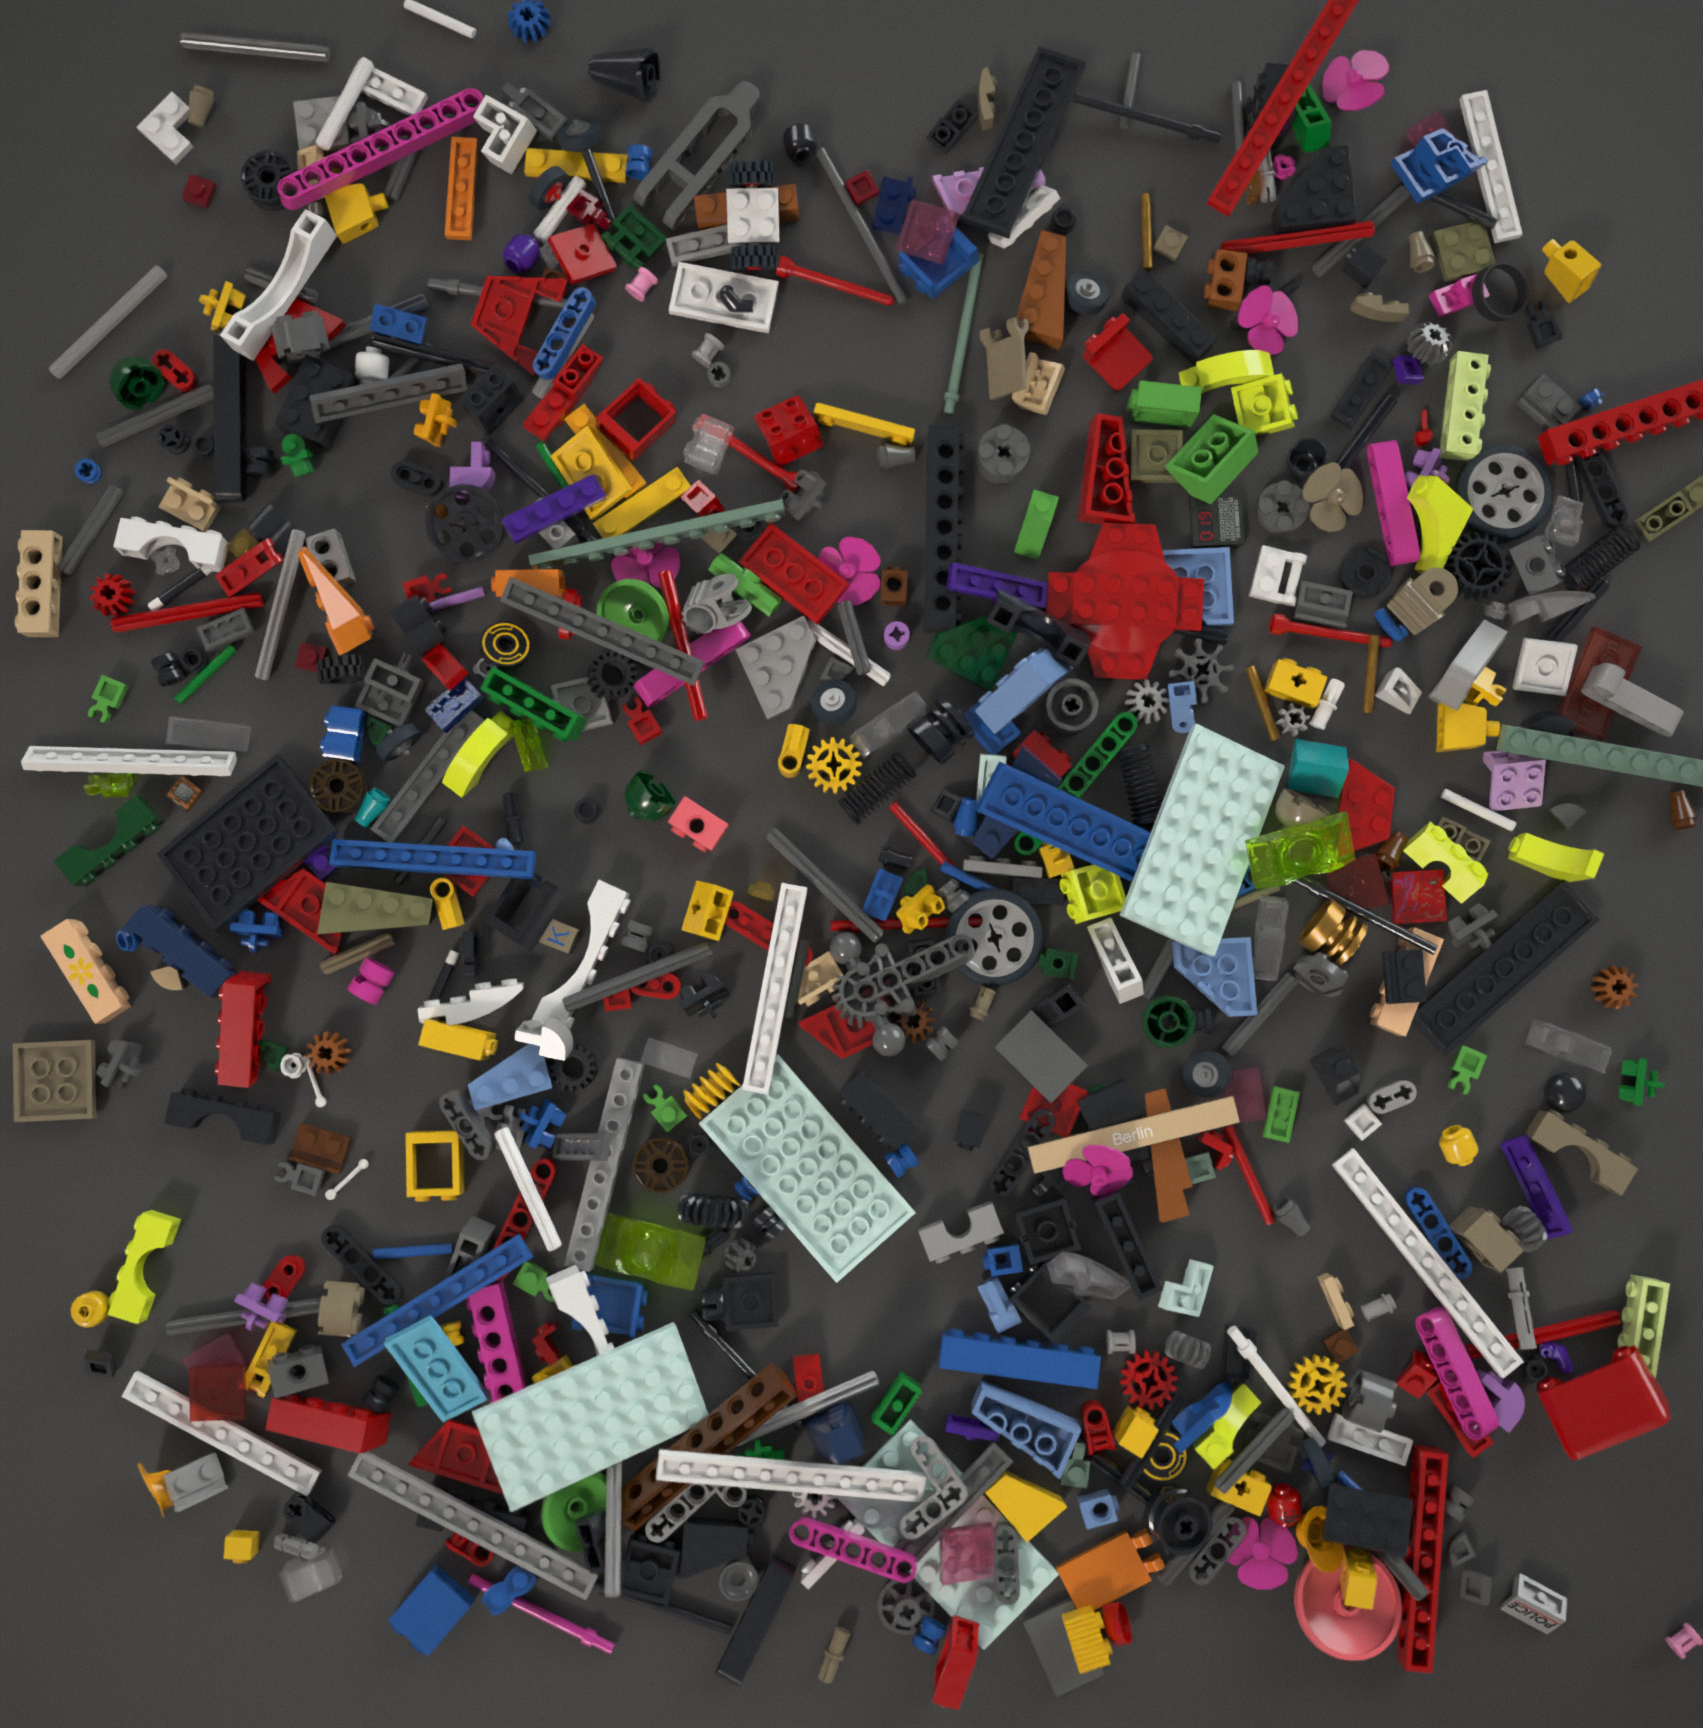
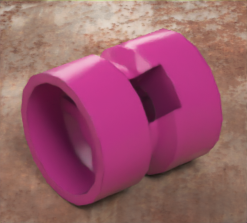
(370, 981)

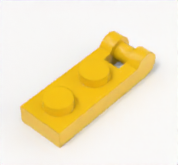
(276, 1340)

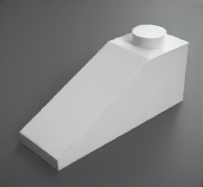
(1116, 961)

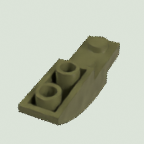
(1671, 510)

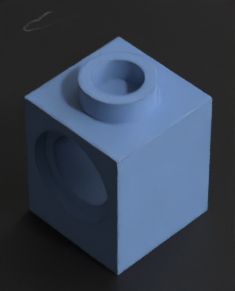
(1088, 1502)

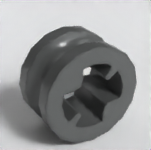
(726, 372)

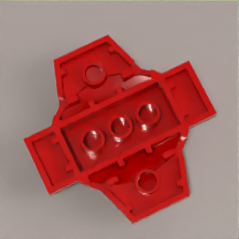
(1126, 600)

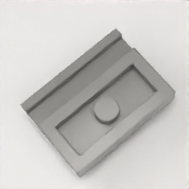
(195, 1482)

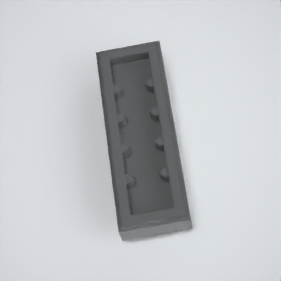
(581, 1146)

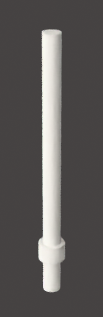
(1249, 1352)

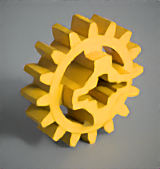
(846, 765)
(1306, 1388)

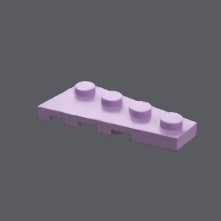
(958, 188)

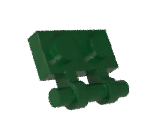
(639, 232)

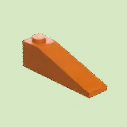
(345, 618)

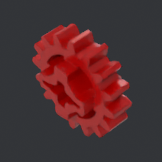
(1150, 1368)

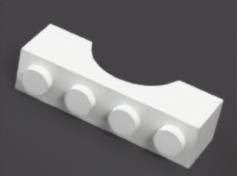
(140, 539)

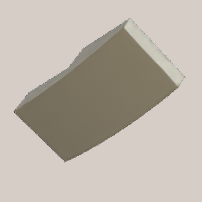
(986, 95)
(1373, 308)
(1472, 843)

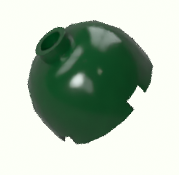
(136, 382)
(647, 799)
(1168, 1022)

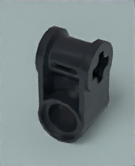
(311, 1519)

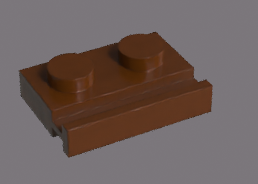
(320, 1148)

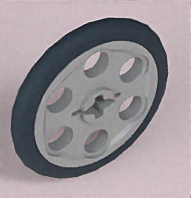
(1536, 480)
(1017, 911)

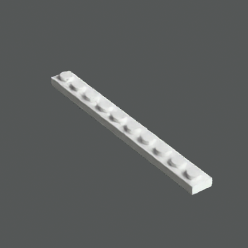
(1427, 1263)
(790, 1476)

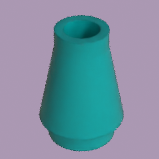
(372, 806)

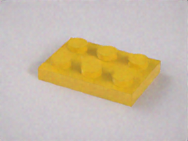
(587, 456)

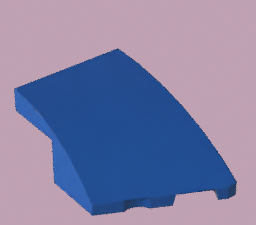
(1435, 165)
(1202, 1415)

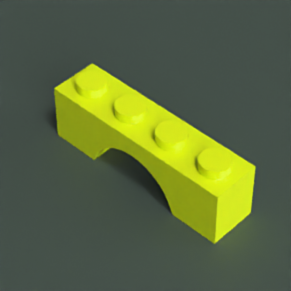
(132, 1296)

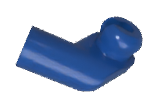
(1389, 626)

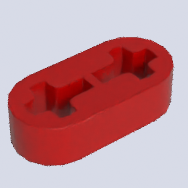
(178, 366)

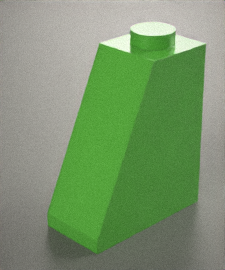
(1036, 524)

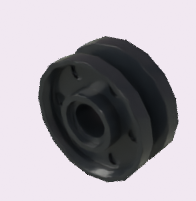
(258, 170)

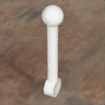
(320, 1101)
(332, 1193)

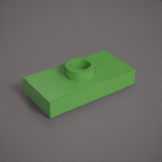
(1281, 1114)

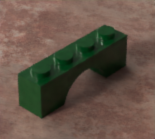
(134, 822)

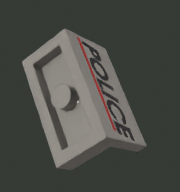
(1535, 1604)

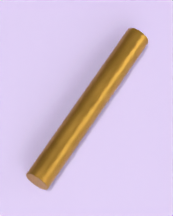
(1146, 231)
(1371, 670)
(1262, 703)

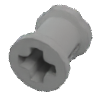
(707, 350)
(1120, 1341)

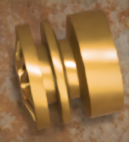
(1337, 937)

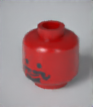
(1284, 1505)

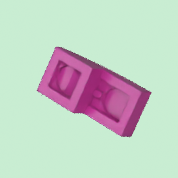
(1454, 297)

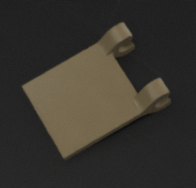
(1006, 359)

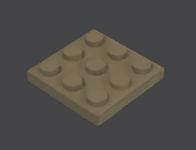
(54, 1080)

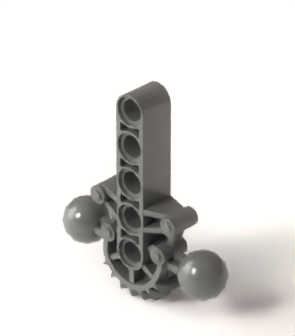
(888, 1037)

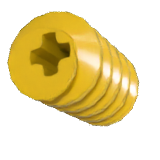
(710, 1089)

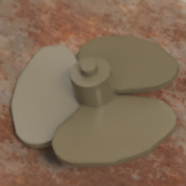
(1333, 488)

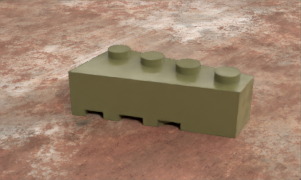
(361, 909)

